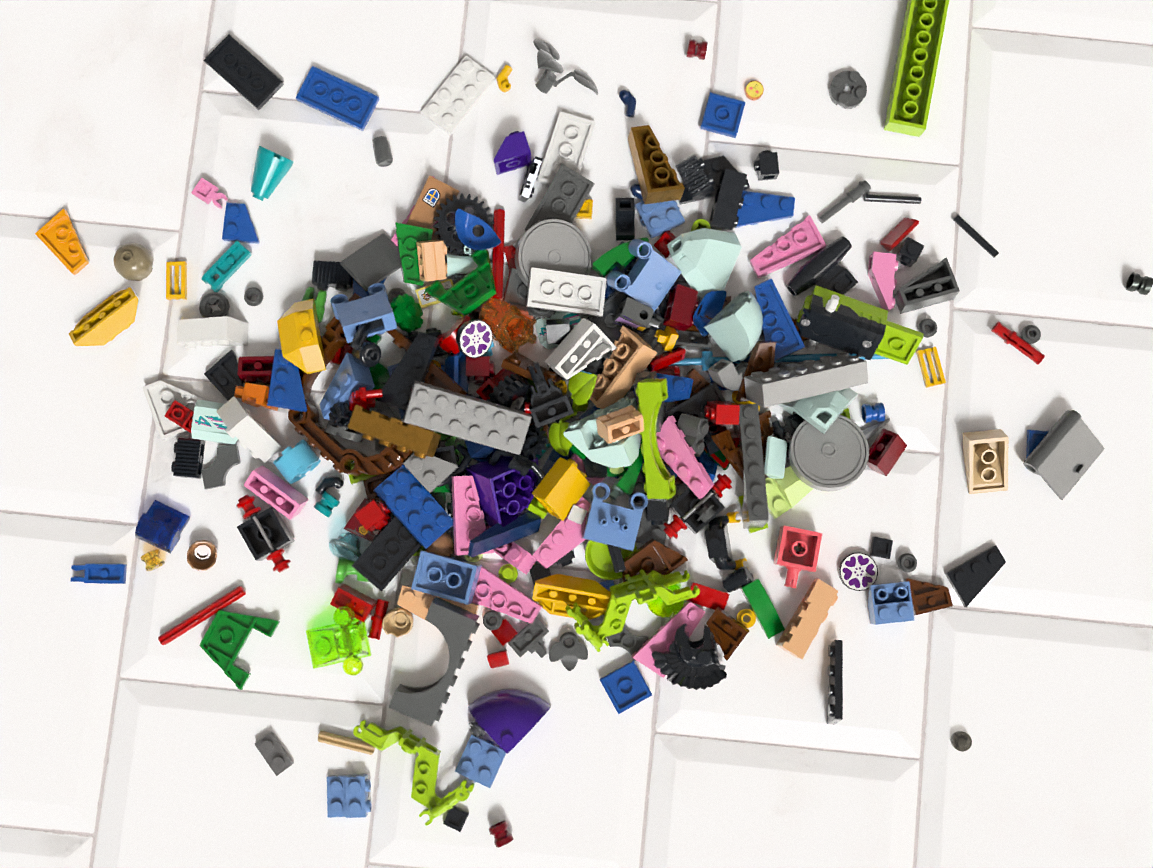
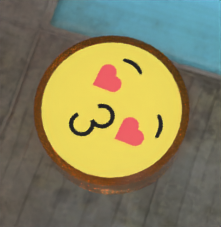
(754, 90)

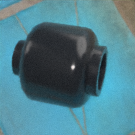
(368, 355)

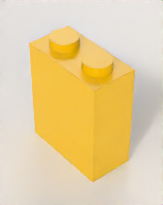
(561, 488)

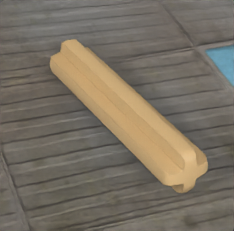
(345, 742)

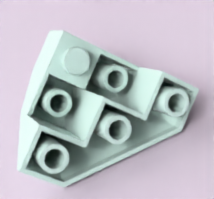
(705, 258)
(821, 409)
(586, 439)

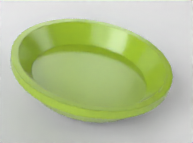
(599, 560)

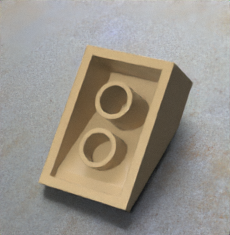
(986, 461)

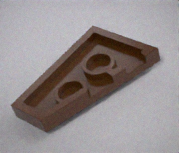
(761, 360)

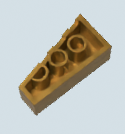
(654, 173)
(394, 432)

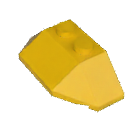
(106, 320)
(301, 337)
(562, 590)

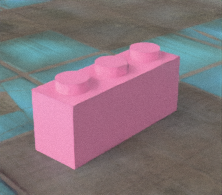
(276, 492)

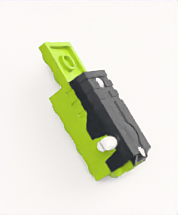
(854, 327)

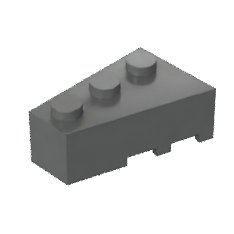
(928, 289)

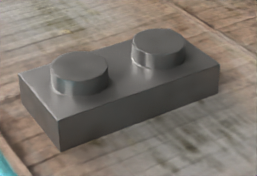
(274, 753)

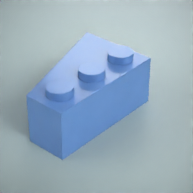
(347, 379)

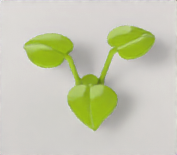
(581, 388)

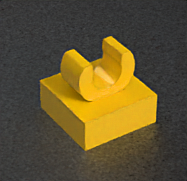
(667, 337)

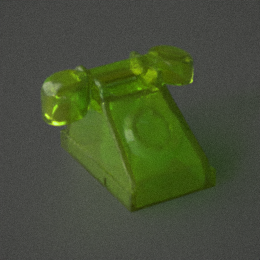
(340, 642)

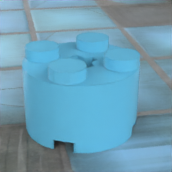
(297, 461)

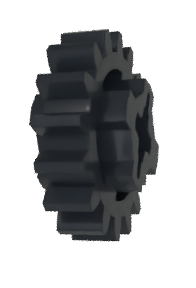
(534, 442)

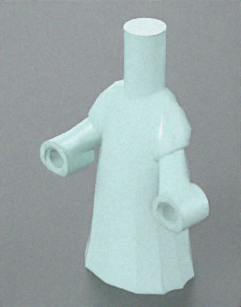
(461, 264)

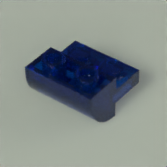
(161, 526)

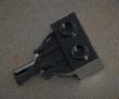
(547, 402)

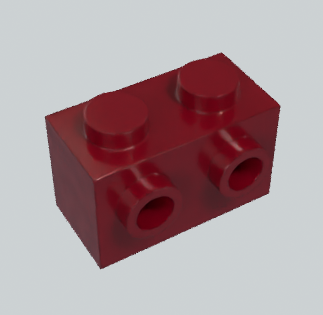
(681, 307)
(255, 369)
(479, 369)
(885, 452)

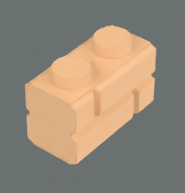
(432, 260)
(620, 424)

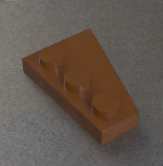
(518, 364)

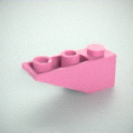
(881, 274)
(515, 556)

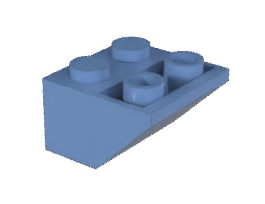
(890, 603)

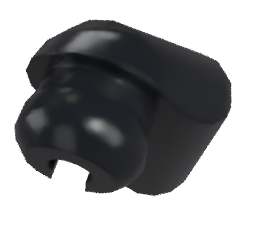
(331, 481)

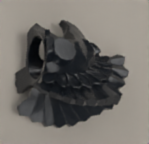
(691, 662)

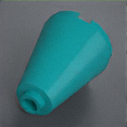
(268, 172)

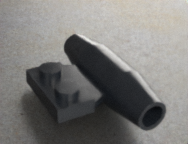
(824, 270)

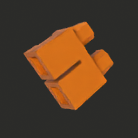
(254, 395)

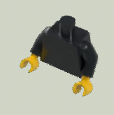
(719, 542)

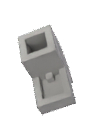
(727, 375)

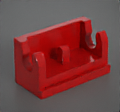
(357, 601)

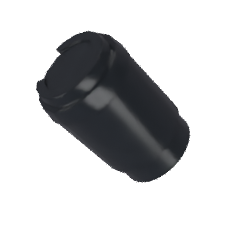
(737, 579)

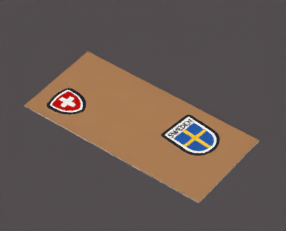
(428, 202)

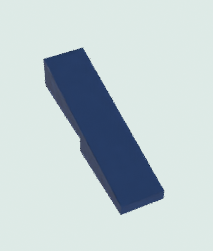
(498, 535)

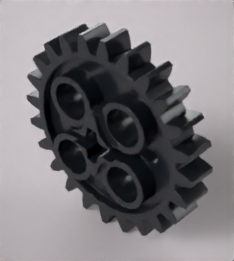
(451, 207)

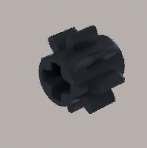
(340, 414)

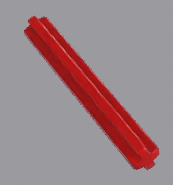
(498, 253)
(201, 615)

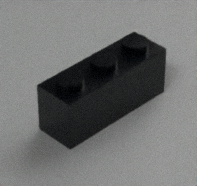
(728, 199)

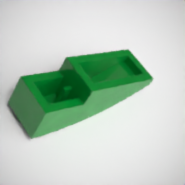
(617, 256)
(763, 608)

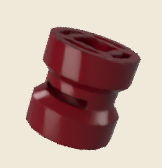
(701, 49)
(501, 834)

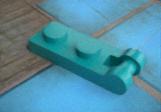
(226, 266)

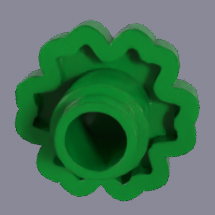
(407, 313)

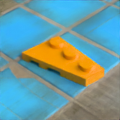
(63, 242)

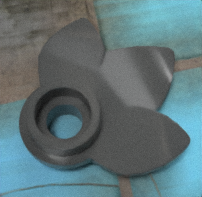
(568, 653)

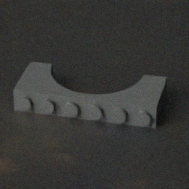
(755, 503)
(426, 701)

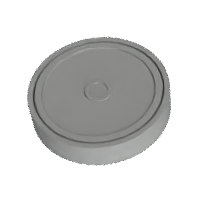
(553, 246)
(829, 459)

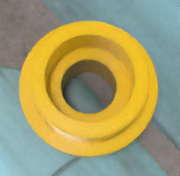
(750, 613)

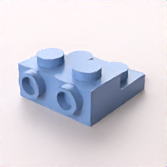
(348, 796)

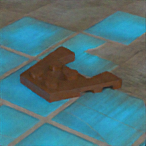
(732, 453)

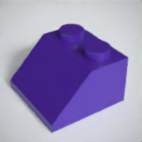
(513, 153)

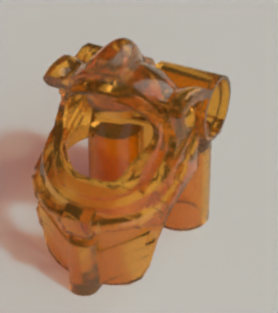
(506, 324)

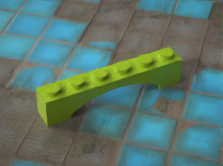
(658, 482)

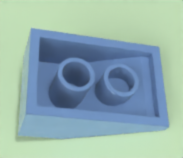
(446, 577)

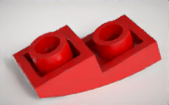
(180, 415)

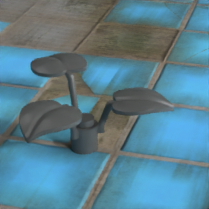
(545, 60)

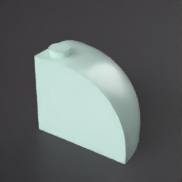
(737, 326)

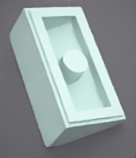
(775, 458)

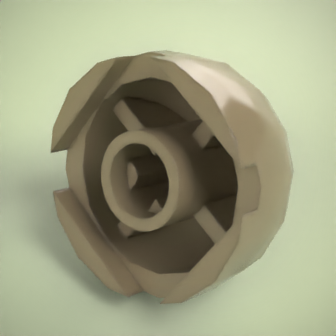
(133, 261)

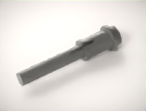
(852, 196)

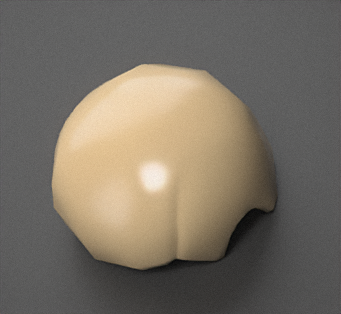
(397, 622)

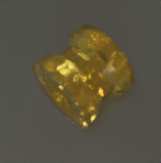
(152, 560)

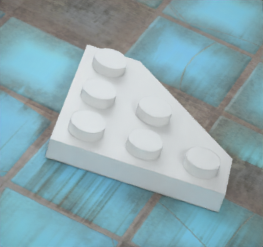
(160, 398)

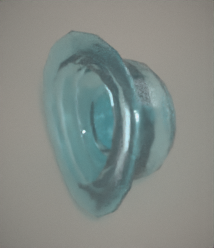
(346, 546)

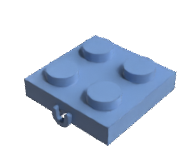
(659, 217)
(481, 761)

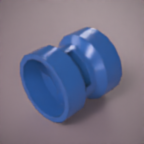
(873, 412)

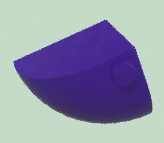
(502, 490)
(508, 715)

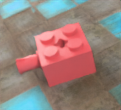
(795, 562)

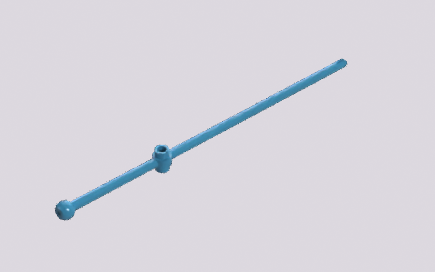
(707, 359)

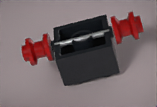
(688, 505)
(265, 533)

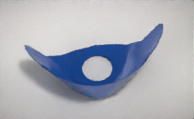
(464, 227)
(711, 306)

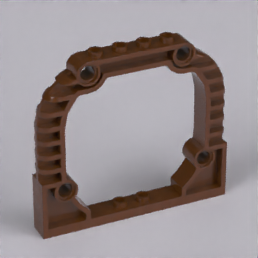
(330, 448)

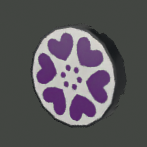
(474, 338)
(858, 571)

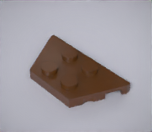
(652, 557)

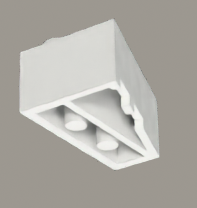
(579, 349)
(248, 430)

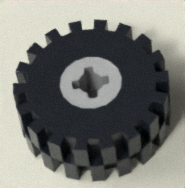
(511, 392)

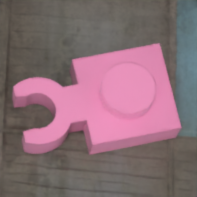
(208, 192)

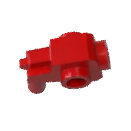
(364, 398)

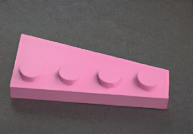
(792, 247)
(681, 458)
(467, 514)
(562, 539)
(502, 597)
(665, 635)

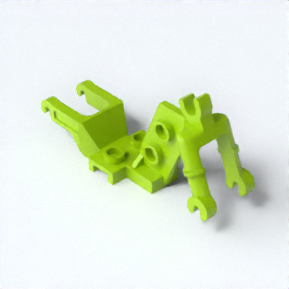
(639, 587)
(425, 767)

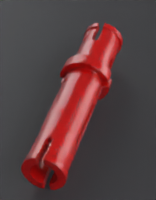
(1011, 337)

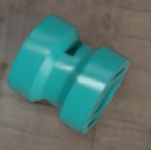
(326, 504)

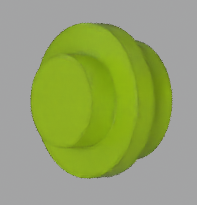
(508, 573)

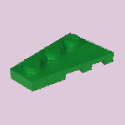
(406, 238)

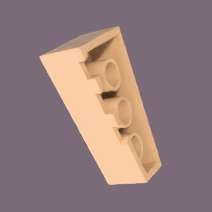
(621, 368)
(420, 602)
(807, 619)

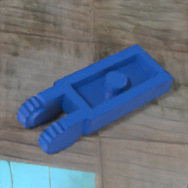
(101, 573)

